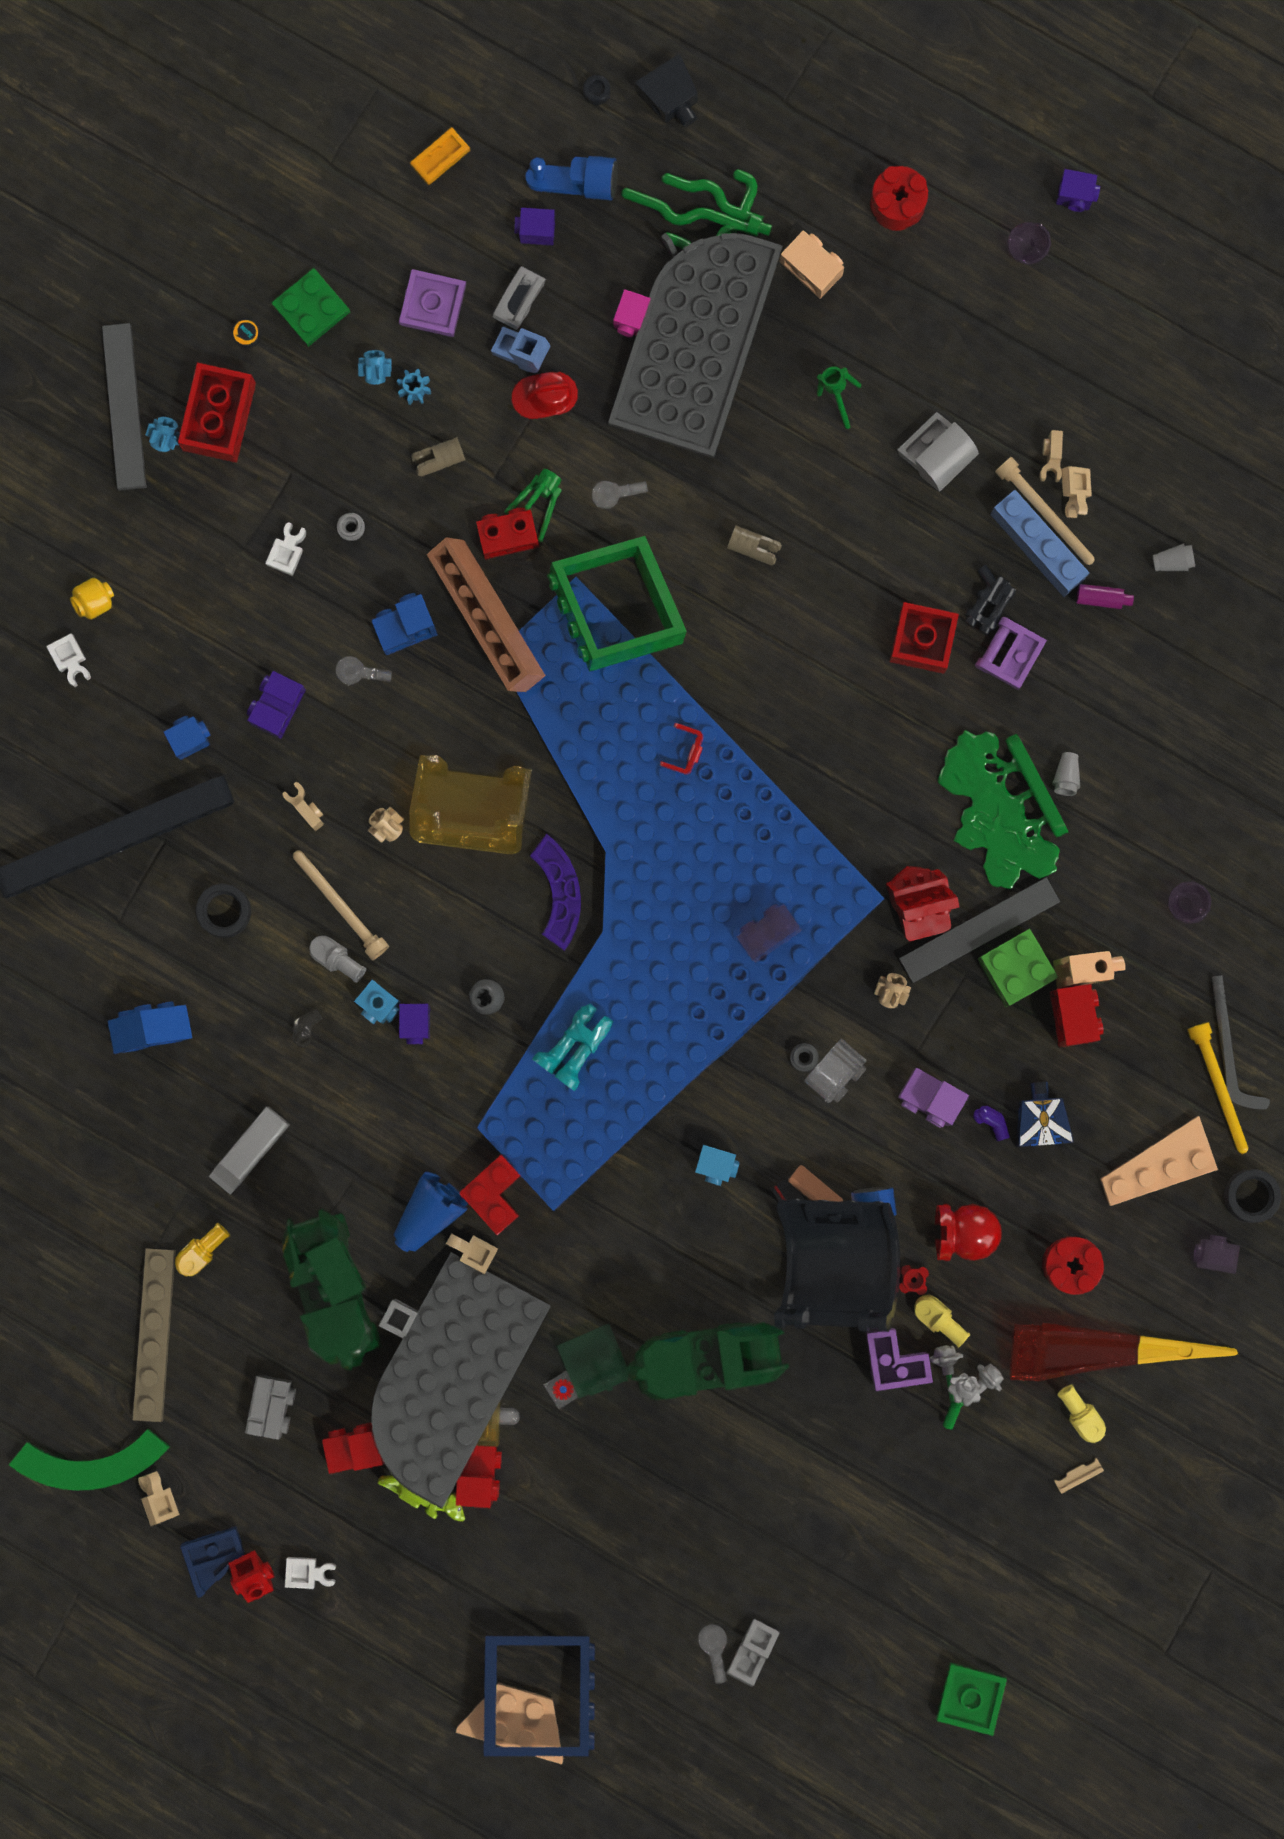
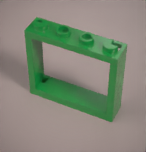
(655, 584)

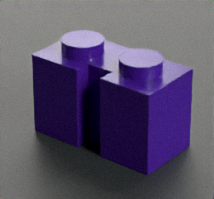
(276, 704)

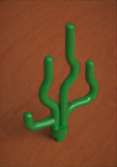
(735, 221)

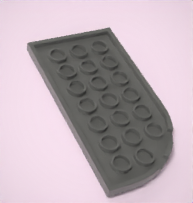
(695, 341)
(451, 1376)

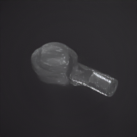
(607, 493)
(351, 670)
(713, 1641)

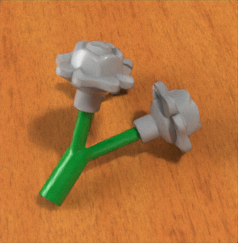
(963, 1389)

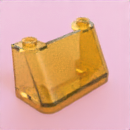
(469, 808)

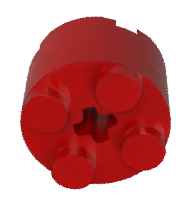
(899, 182)
(1081, 1279)

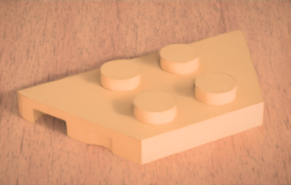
(521, 1720)

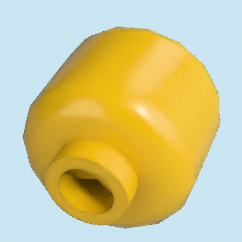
(92, 598)

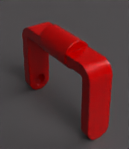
(694, 753)

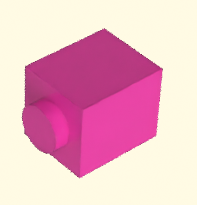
(630, 313)

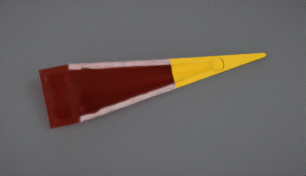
(1063, 1350)

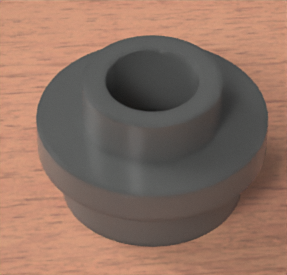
(812, 1052)

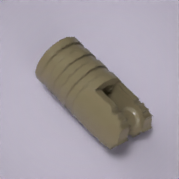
(438, 457)
(754, 545)

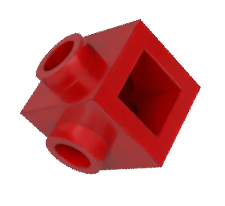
(251, 1576)

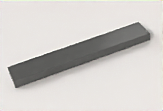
(124, 406)
(979, 930)

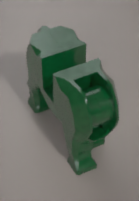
(333, 1332)
(708, 1359)

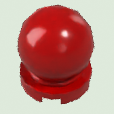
(969, 1232)

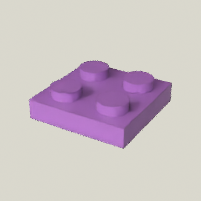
(432, 303)

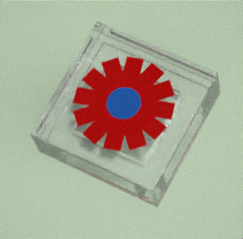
(561, 1389)

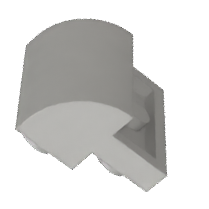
(939, 451)

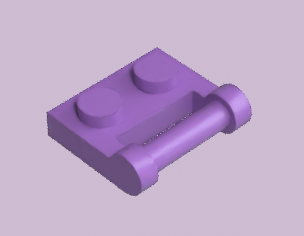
(1019, 657)

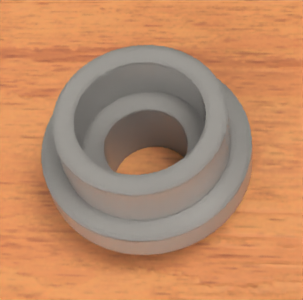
(347, 519)

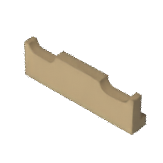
(1078, 1475)

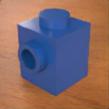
(187, 736)

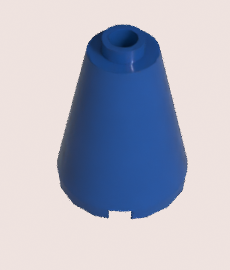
(428, 1212)

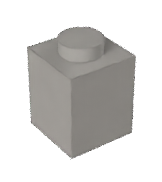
(398, 1318)

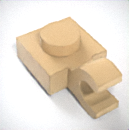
(1053, 450)
(1077, 487)
(309, 812)
(475, 1253)
(159, 1502)

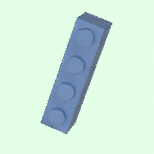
(1039, 543)

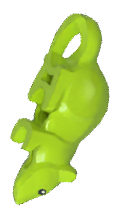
(449, 1508)

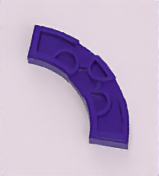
(565, 891)

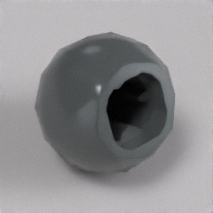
(486, 996)

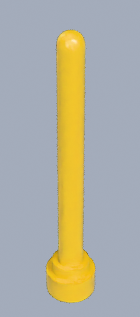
(1201, 1036)

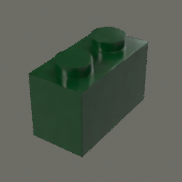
(334, 1270)

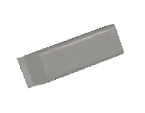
(249, 1150)

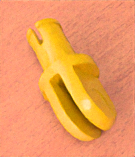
(199, 1252)

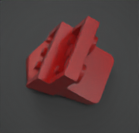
(922, 901)

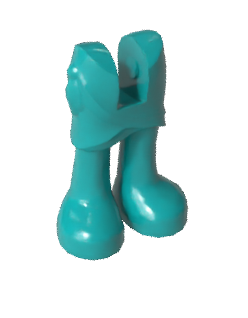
(576, 1032)

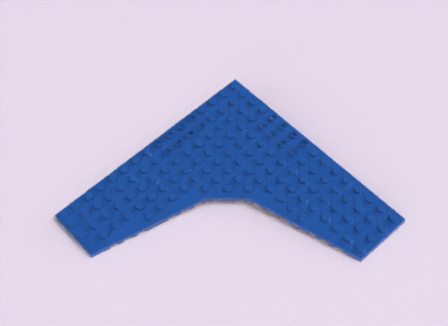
(681, 878)

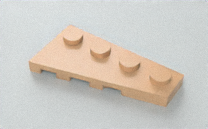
(1168, 1162)

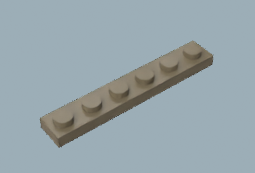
(154, 1335)

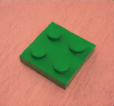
(311, 307)
(971, 1699)

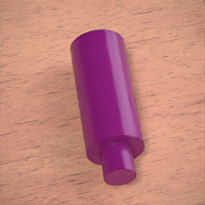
(1103, 596)

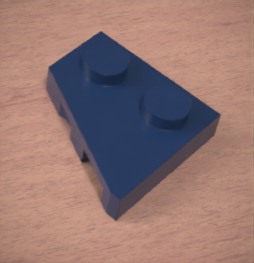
(210, 1557)

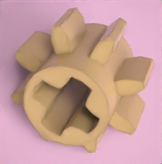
(385, 824)
(892, 990)

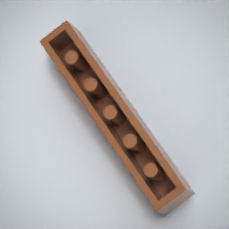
(486, 615)

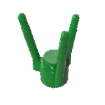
(834, 383)
(543, 485)

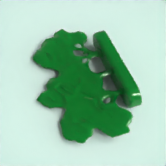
(998, 817)

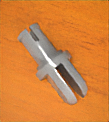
(335, 957)

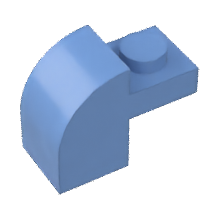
(521, 348)

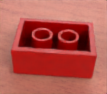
(217, 412)

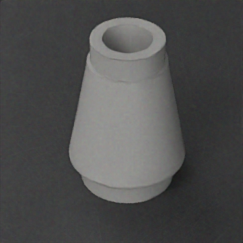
(1175, 559)
(1067, 775)

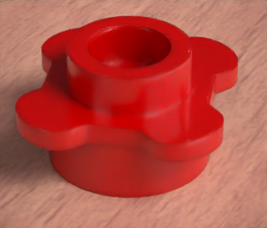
(907, 1285)

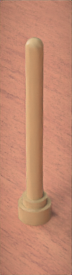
(1010, 471)
(374, 945)

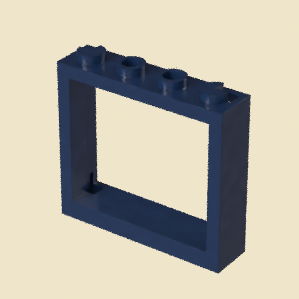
(587, 1683)

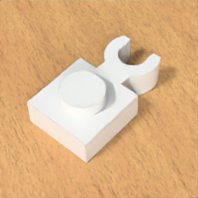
(286, 554)
(68, 655)
(304, 1573)

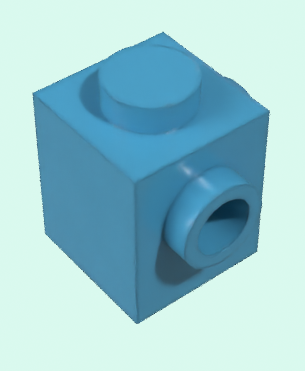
(377, 1003)
(716, 1165)

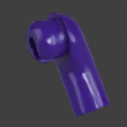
(993, 1118)

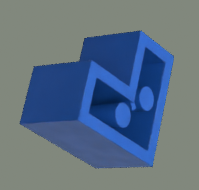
(404, 626)
(149, 1027)

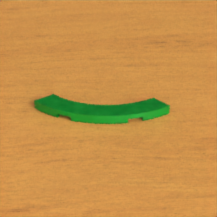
(89, 1473)

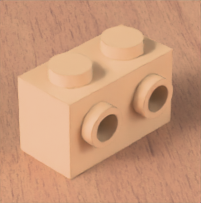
(812, 263)

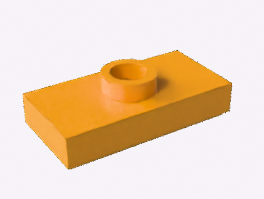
(440, 156)

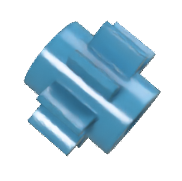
(374, 367)
(409, 380)
(163, 434)

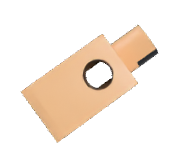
(1087, 969)

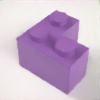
(934, 1098)
(894, 1370)

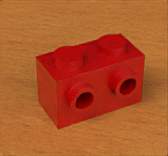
(507, 533)

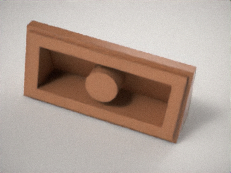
(811, 1186)

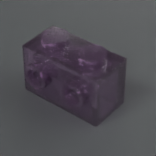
(769, 932)

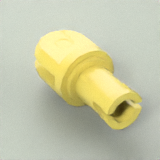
(938, 1318)
(1083, 1416)

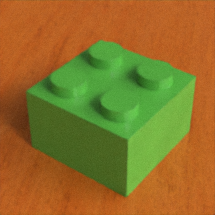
(1017, 968)

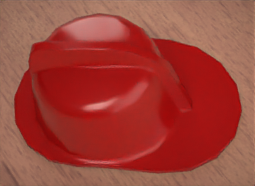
(544, 395)

